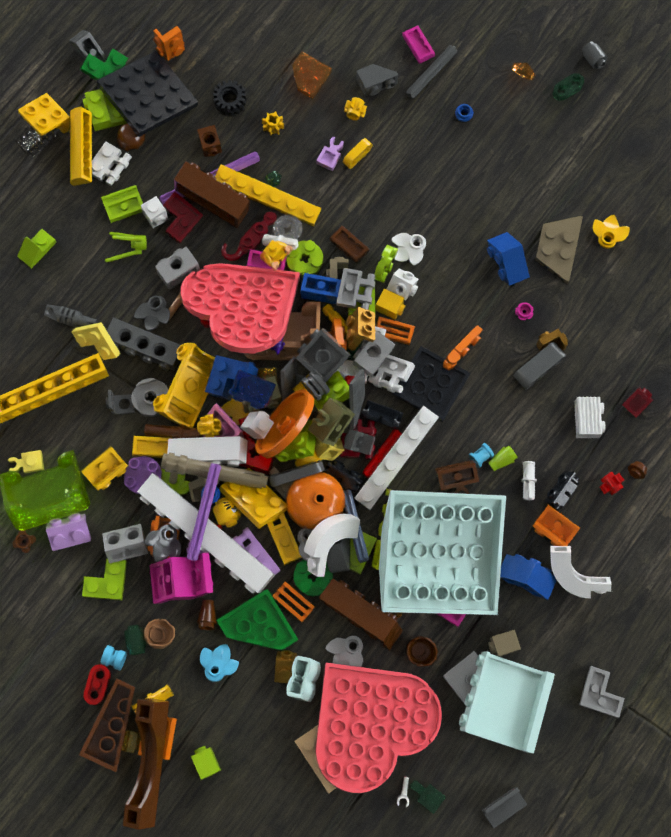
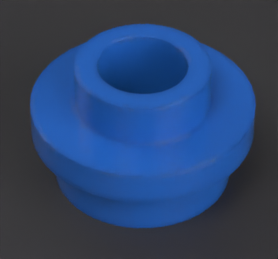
(464, 108)

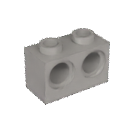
(124, 543)

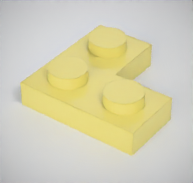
(98, 336)

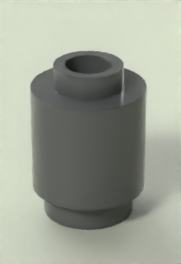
(594, 55)

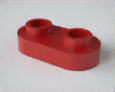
(94, 684)

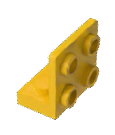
(45, 115)

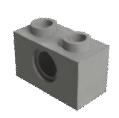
(171, 276)
(371, 364)

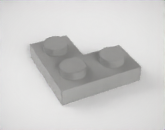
(596, 698)

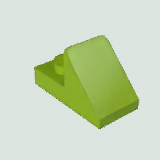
(36, 248)

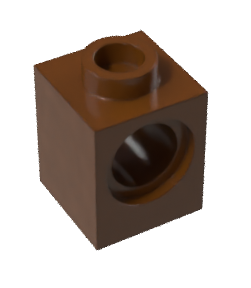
(209, 134)

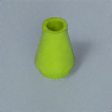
(503, 458)

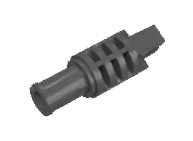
(68, 316)

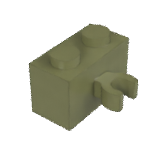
(331, 421)

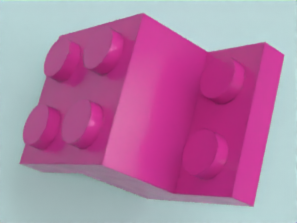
(181, 578)

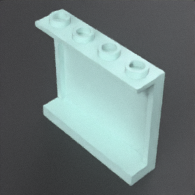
(506, 702)

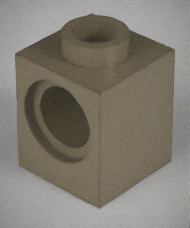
(504, 643)

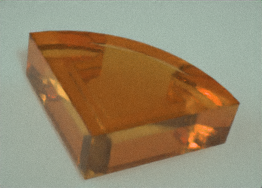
(523, 70)

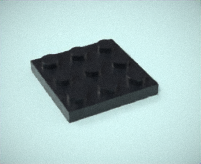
(432, 384)

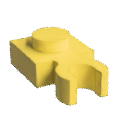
(30, 462)

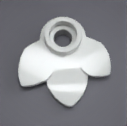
(407, 249)

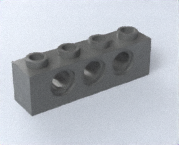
(119, 329)

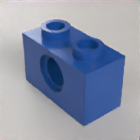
(320, 288)

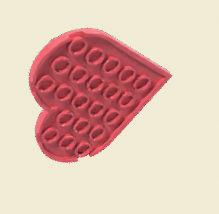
(243, 303)
(369, 722)

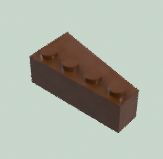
(108, 732)

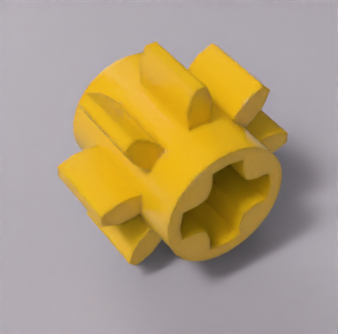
(355, 108)
(273, 123)
(209, 426)

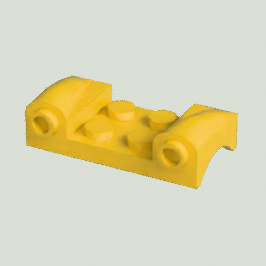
(188, 387)

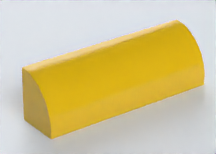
(80, 146)

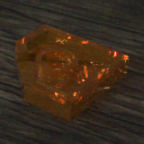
(309, 74)

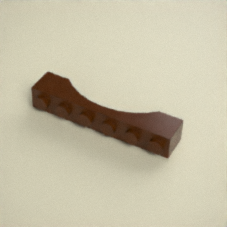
(142, 803)

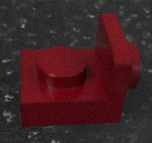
(638, 401)

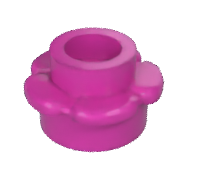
(519, 311)

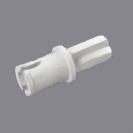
(288, 241)
(528, 480)

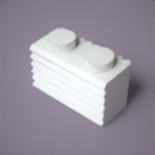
(588, 417)

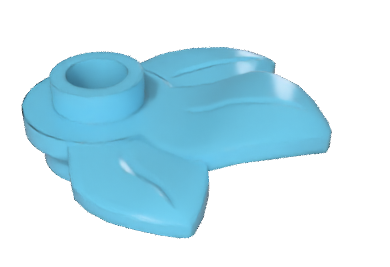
(219, 660)

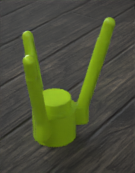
(137, 241)

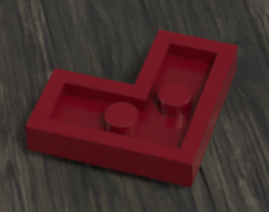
(185, 215)

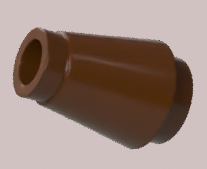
(207, 616)

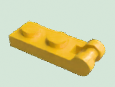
(284, 540)

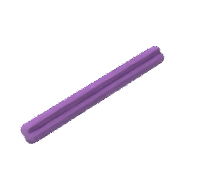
(203, 512)

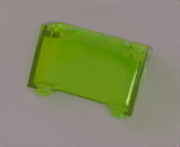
(45, 494)

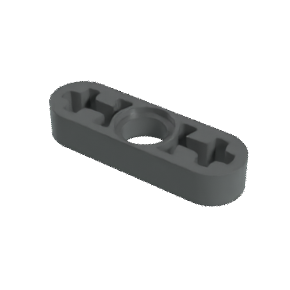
(296, 473)

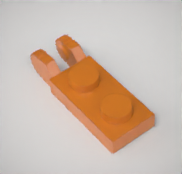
(462, 348)

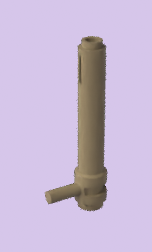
(185, 465)

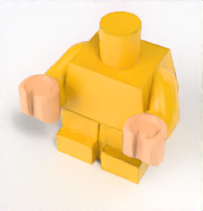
(275, 253)

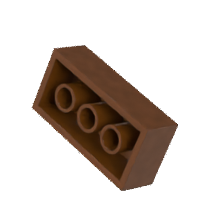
(211, 194)

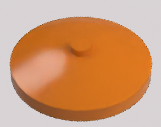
(288, 421)

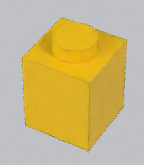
(390, 304)

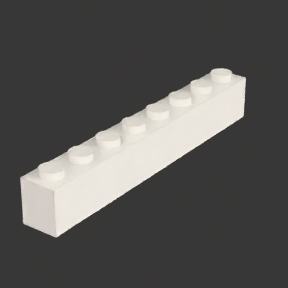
(214, 541)

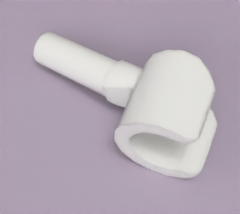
(404, 792)

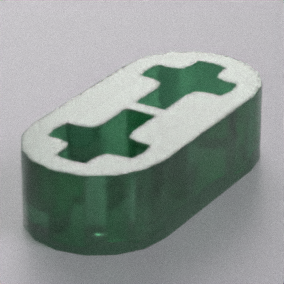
(567, 85)

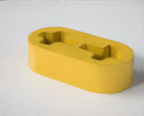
(357, 153)

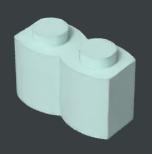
(304, 675)

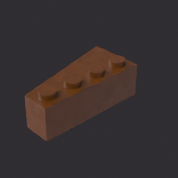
(362, 613)

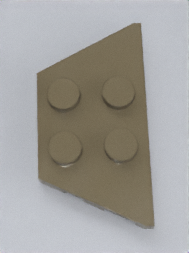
(559, 245)

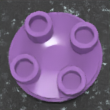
(139, 471)

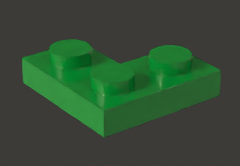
(97, 69)

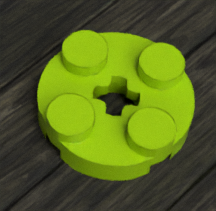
(315, 260)
(385, 264)

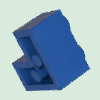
(510, 258)
(224, 374)
(528, 575)

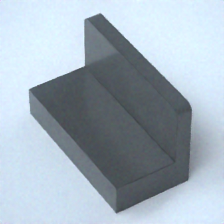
(504, 807)

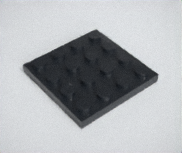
(147, 93)

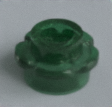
(273, 178)

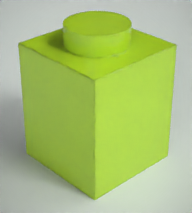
(205, 762)

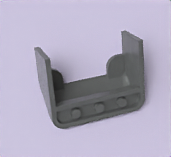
(290, 379)

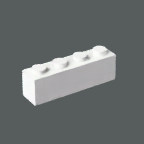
(211, 449)

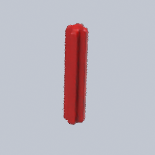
(381, 453)

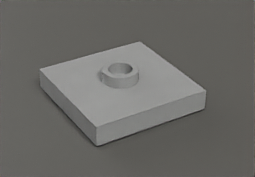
(461, 674)

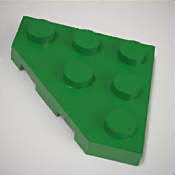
(259, 623)

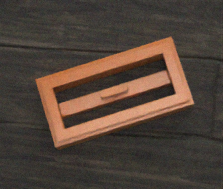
(395, 331)
(299, 596)

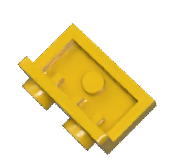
(104, 469)

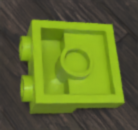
(103, 112)
(300, 447)

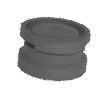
(316, 385)

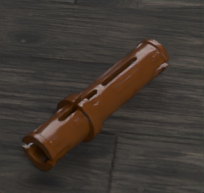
(171, 431)

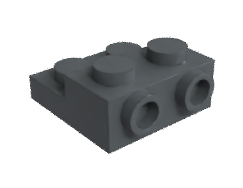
(322, 354)

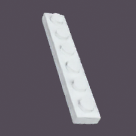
(396, 458)

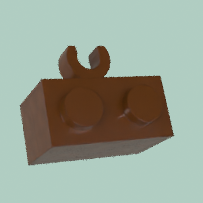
(457, 476)

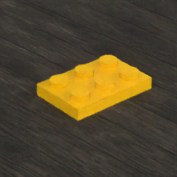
(256, 504)

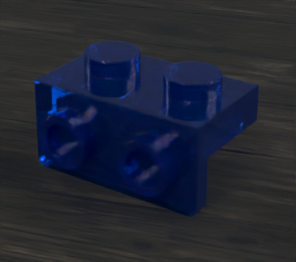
(252, 389)

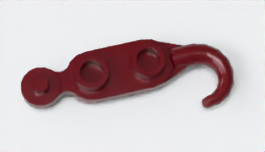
(251, 238)

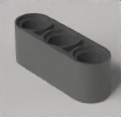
(539, 365)

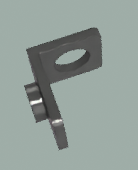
(112, 403)

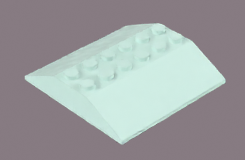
(441, 553)

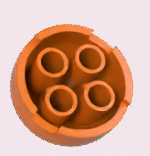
(302, 501)

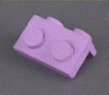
(68, 531)

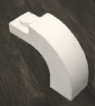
(325, 536)
(571, 579)

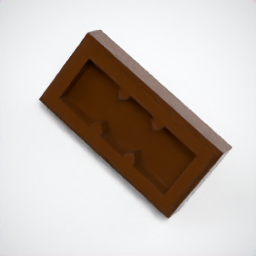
(349, 244)

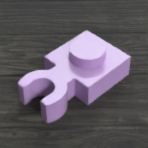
(330, 156)

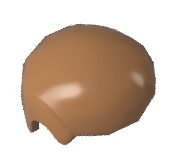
(159, 633)

